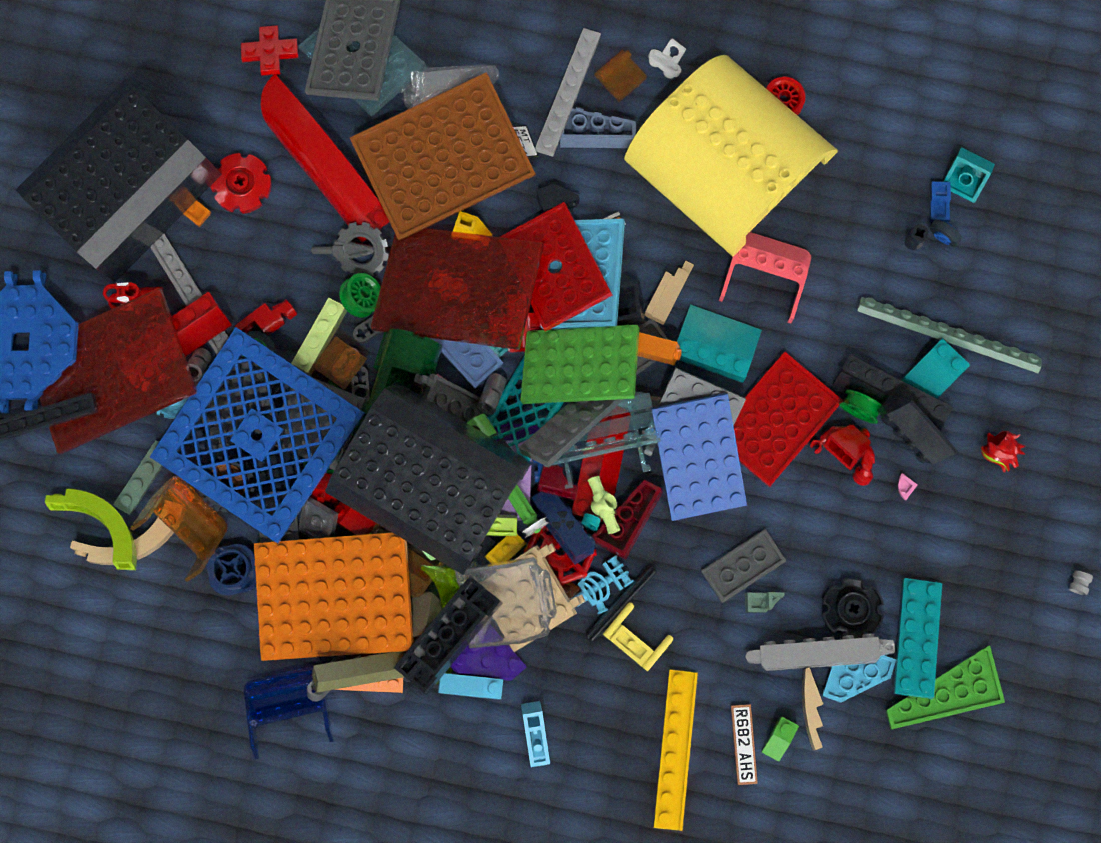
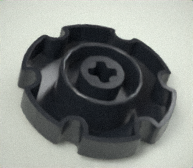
(854, 593)

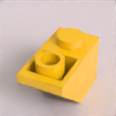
(470, 224)

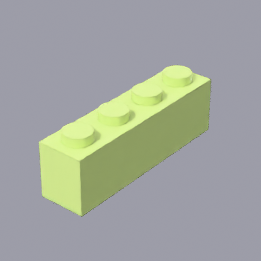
(319, 336)

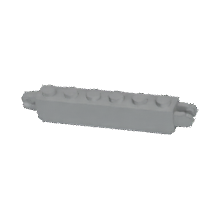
(820, 653)

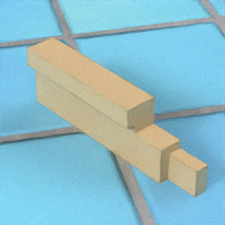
(667, 294)

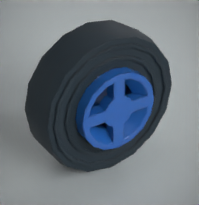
(945, 233)

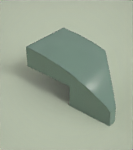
(761, 601)

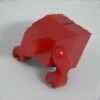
(320, 494)

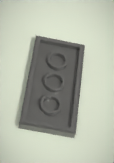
(743, 566)

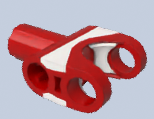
(125, 292)

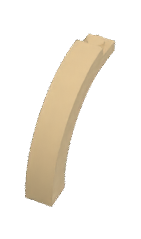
(145, 545)

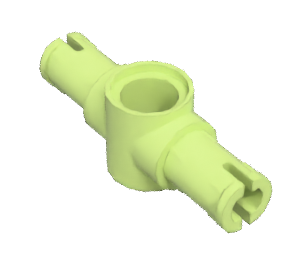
(603, 505)

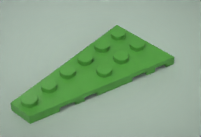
(961, 689)

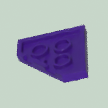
(489, 662)

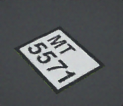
(526, 140)

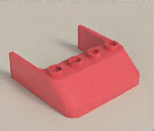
(773, 258)

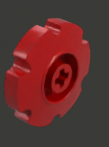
(254, 188)

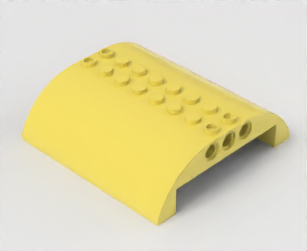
(725, 151)

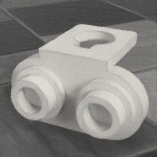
(665, 61)

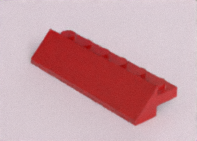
(199, 323)
(605, 466)

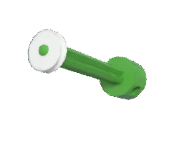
(517, 497)

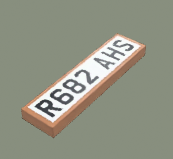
(744, 744)

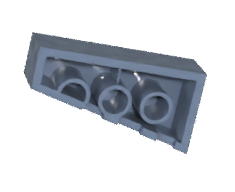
(597, 131)

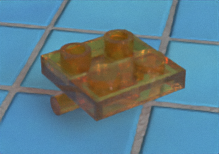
(620, 75)
(340, 363)

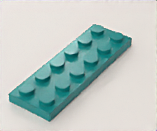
(918, 638)

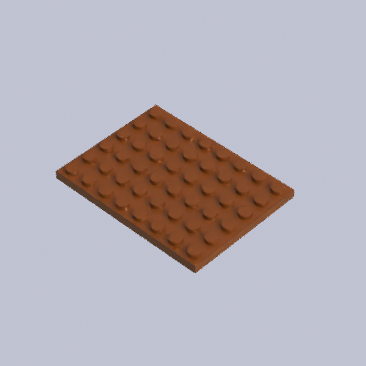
(442, 156)

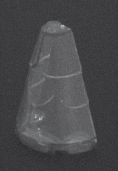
(437, 80)

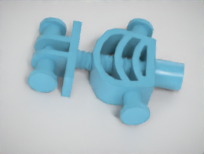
(597, 586)

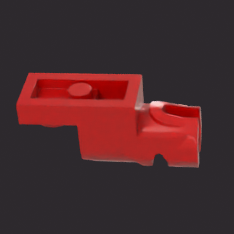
(267, 319)

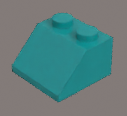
(968, 174)

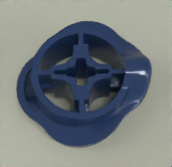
(247, 581)

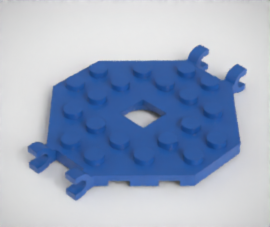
(50, 341)

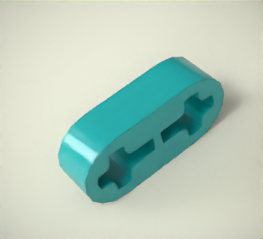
(590, 522)

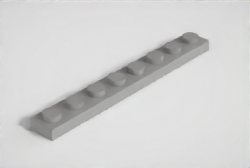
(568, 92)

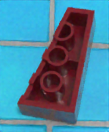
(631, 520)

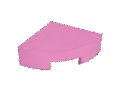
(905, 486)

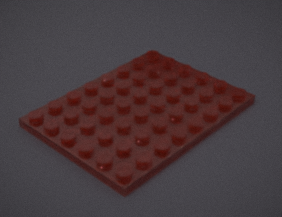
(459, 287)
(130, 365)

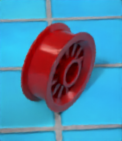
(796, 88)

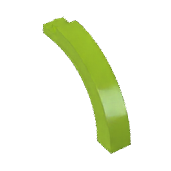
(81, 501)

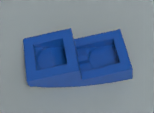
(939, 201)

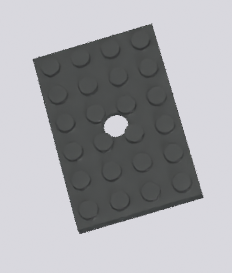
(358, 73)

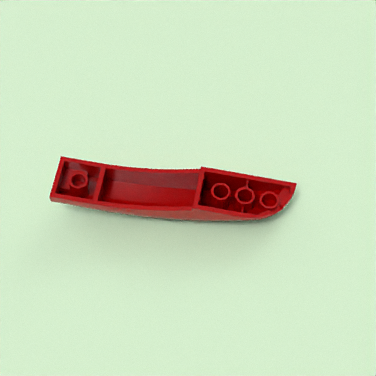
(319, 157)

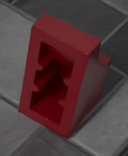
(553, 482)

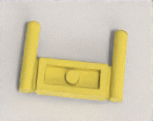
(632, 644)

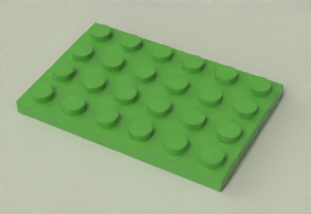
(580, 364)

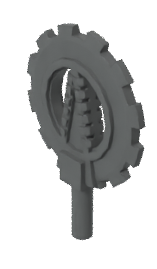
(345, 250)

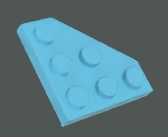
(851, 680)

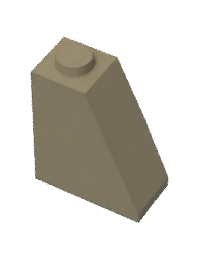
(424, 611)

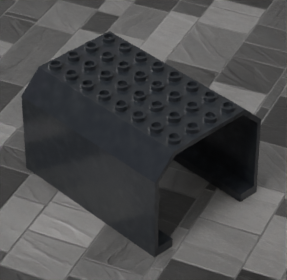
(118, 182)
(426, 476)

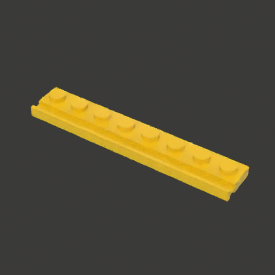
(675, 750)

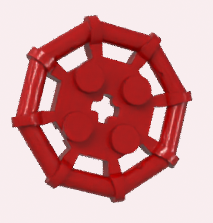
(561, 562)

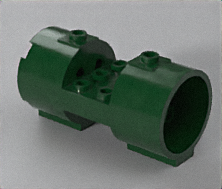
(399, 360)

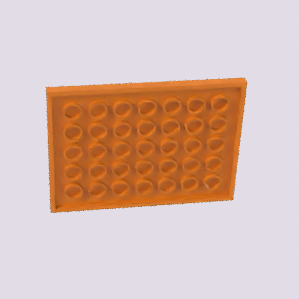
(333, 596)

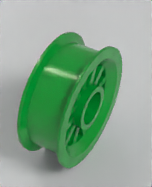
(360, 295)
(861, 406)

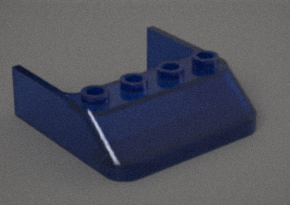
(279, 699)

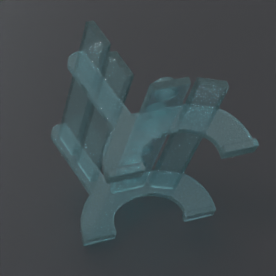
(612, 427)

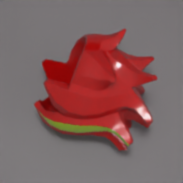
(1003, 449)

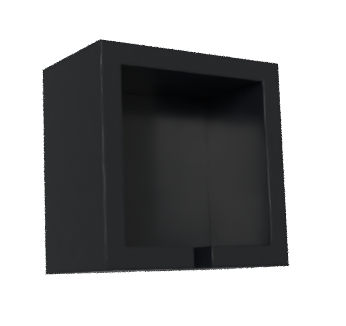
(630, 304)

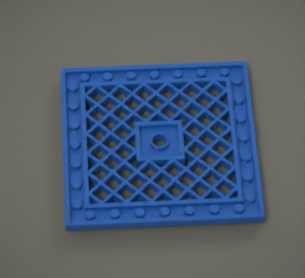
(167, 450)

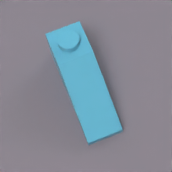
(470, 686)
(535, 733)

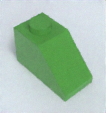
(780, 738)

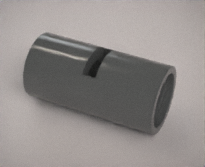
(198, 363)
(491, 394)

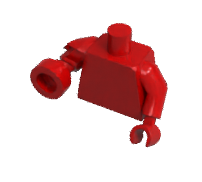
(848, 447)

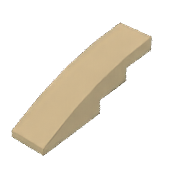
(811, 700)

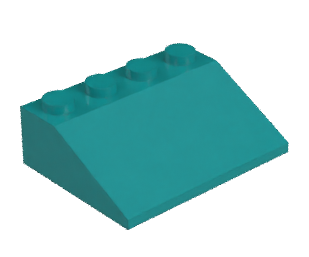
(717, 343)

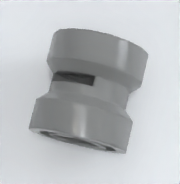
(1080, 583)

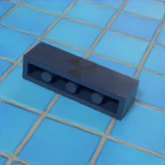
(563, 526)

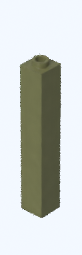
(356, 671)

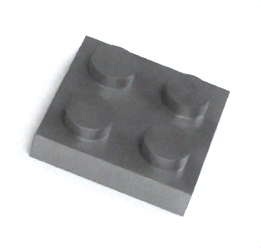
(317, 520)

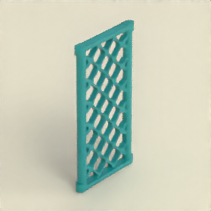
(511, 390)

